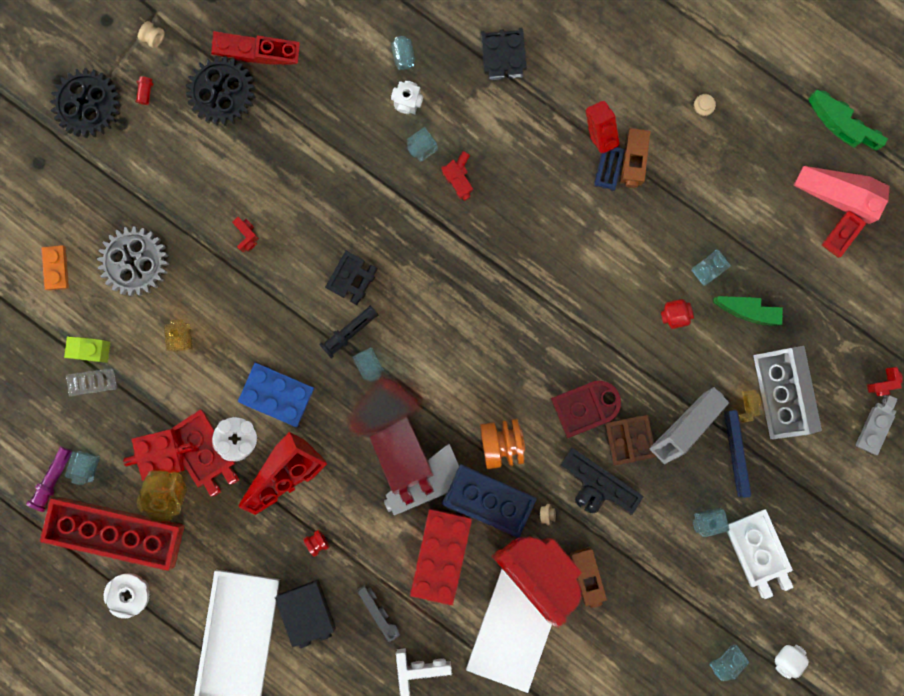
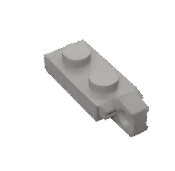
(877, 426)

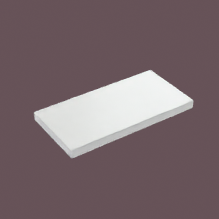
(237, 635)
(509, 637)

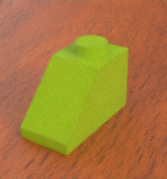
(87, 349)

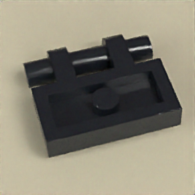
(345, 275)

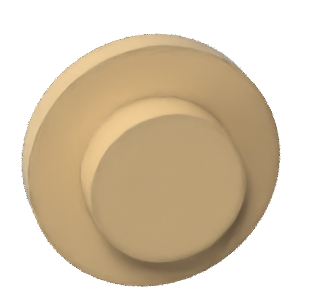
(704, 104)
(547, 514)

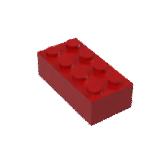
(441, 556)

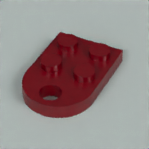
(584, 407)

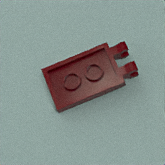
(403, 459)

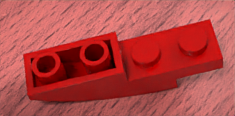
(255, 50)

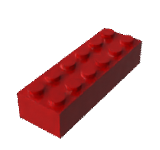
(112, 533)

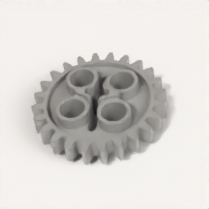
(116, 271)

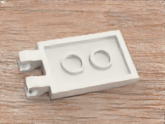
(760, 552)

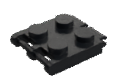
(504, 54)

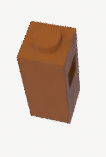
(635, 157)
(590, 580)

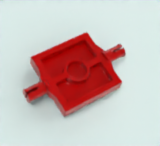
(158, 453)

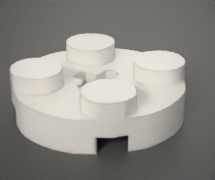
(243, 430)
(115, 600)

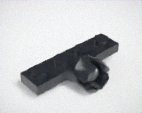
(599, 485)

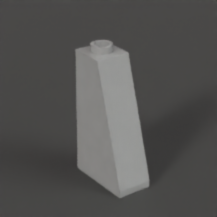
(689, 426)
(444, 469)

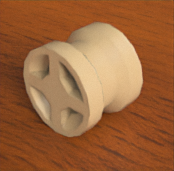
(150, 34)

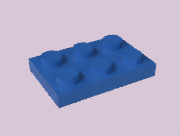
(276, 395)

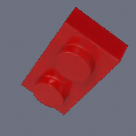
(843, 234)

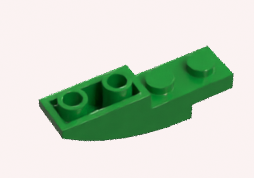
(837, 118)

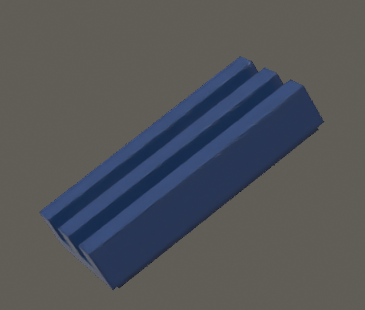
(605, 185)

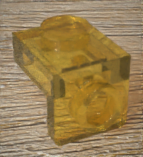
(751, 402)

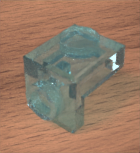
(710, 267)
(730, 664)

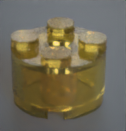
(162, 495)

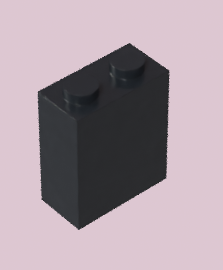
(305, 614)

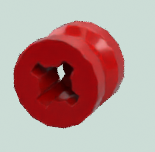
(316, 543)

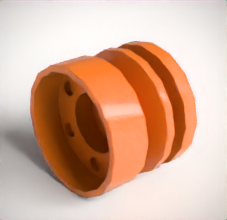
(502, 443)

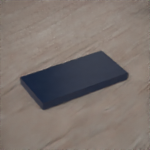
(489, 501)

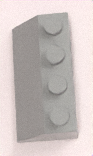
(787, 393)

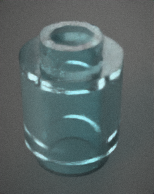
(403, 52)

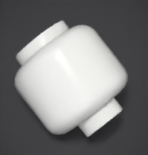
(791, 661)

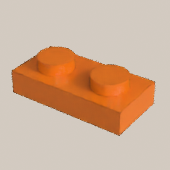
(55, 268)

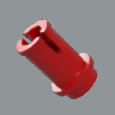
(144, 90)

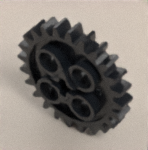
(202, 84)
(67, 99)

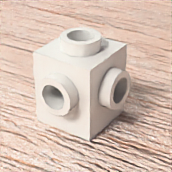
(408, 104)

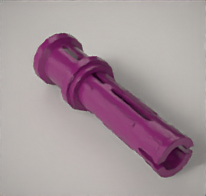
(46, 487)

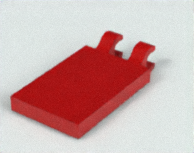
(204, 461)

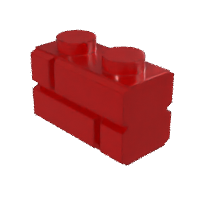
(602, 126)

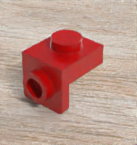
(246, 228)
(883, 388)

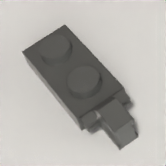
(379, 614)

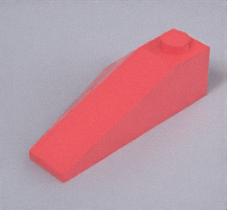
(846, 191)

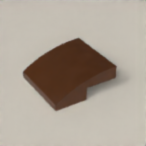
(630, 439)

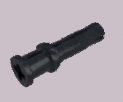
(341, 337)

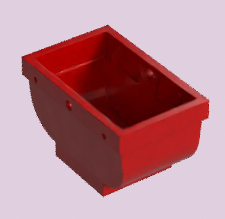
(545, 575)

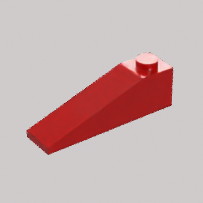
(286, 467)

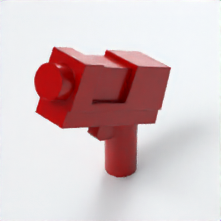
(455, 172)

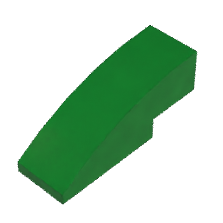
(750, 310)

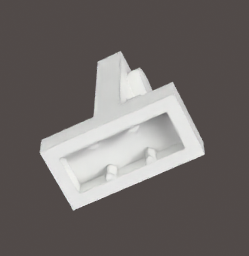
(418, 670)

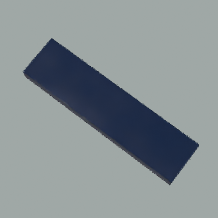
(737, 453)

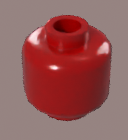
(677, 313)

